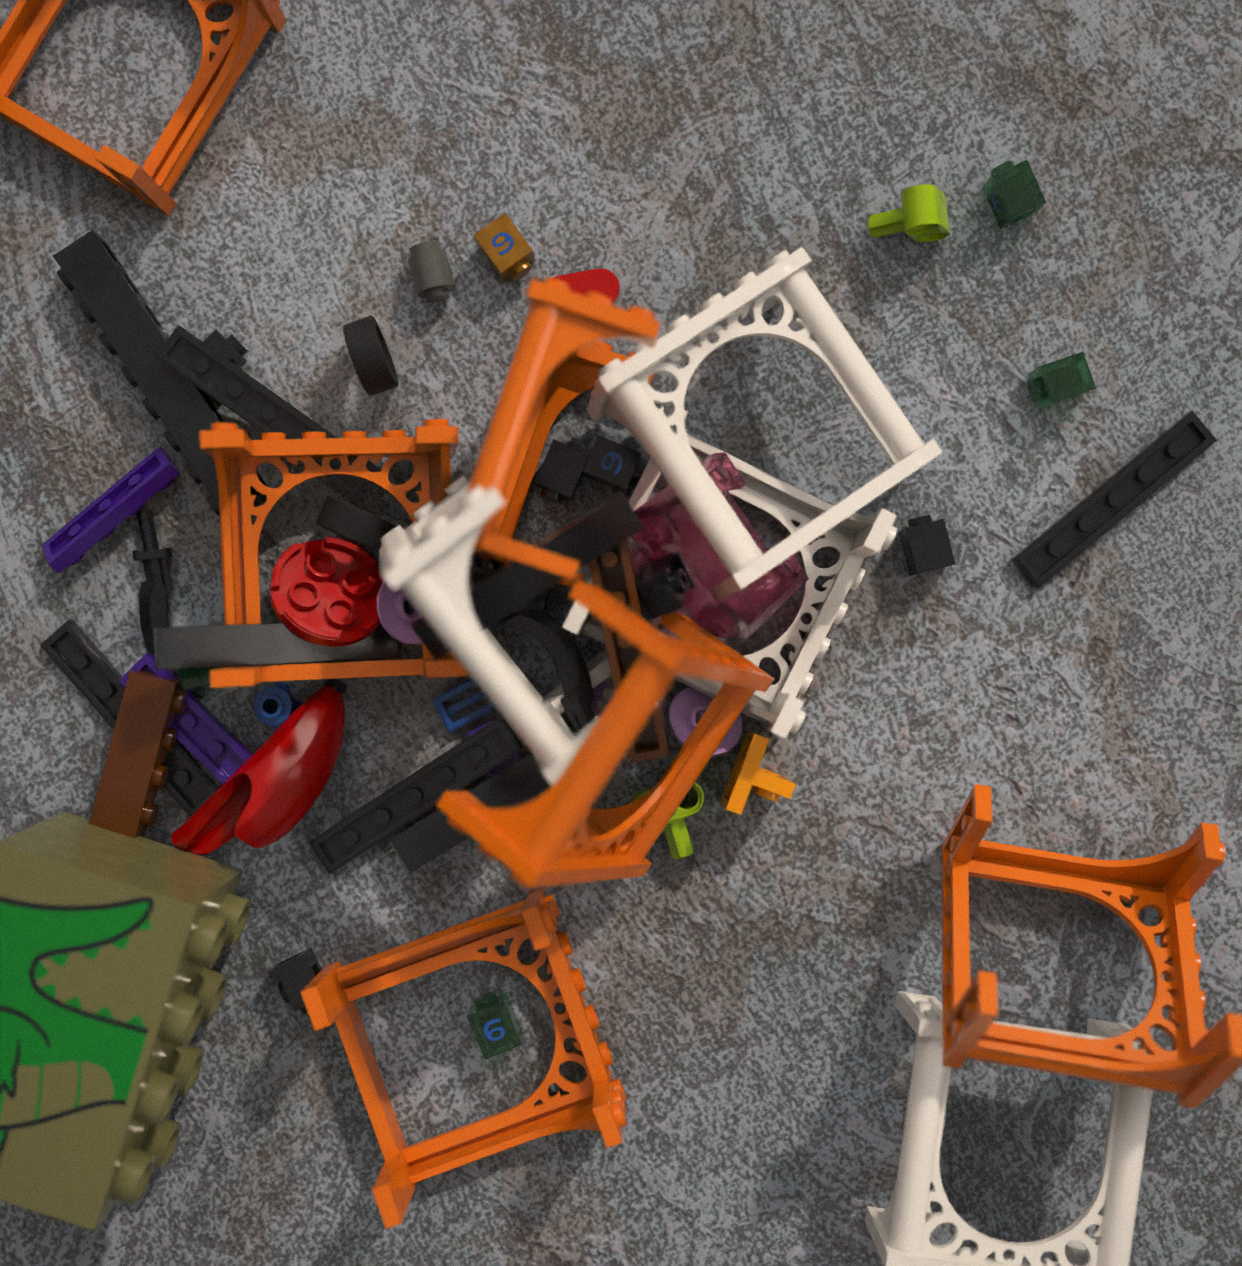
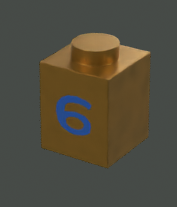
(505, 248)

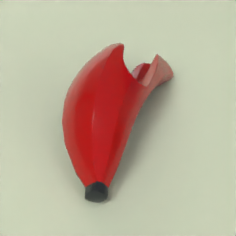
(276, 782)

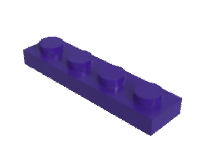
(109, 510)
(201, 730)

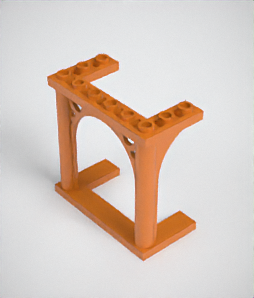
(192, 119)
(550, 368)
(236, 468)
(559, 833)
(1164, 882)
(589, 1105)

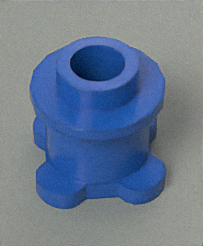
(285, 701)

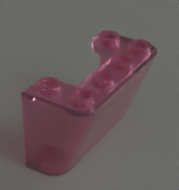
(672, 529)

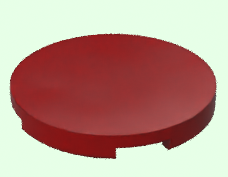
(326, 591)

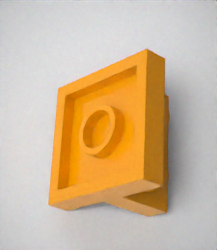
(748, 773)

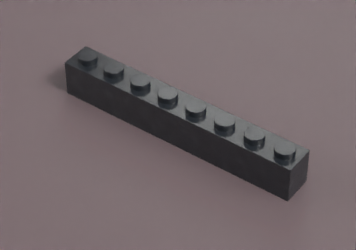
(137, 338)

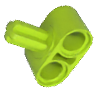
(920, 216)
(676, 829)

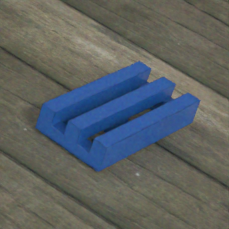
(446, 713)

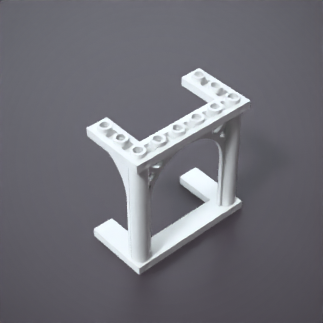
(628, 398)
(853, 539)
(432, 569)
(904, 1231)

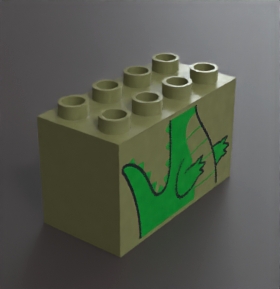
(98, 1006)

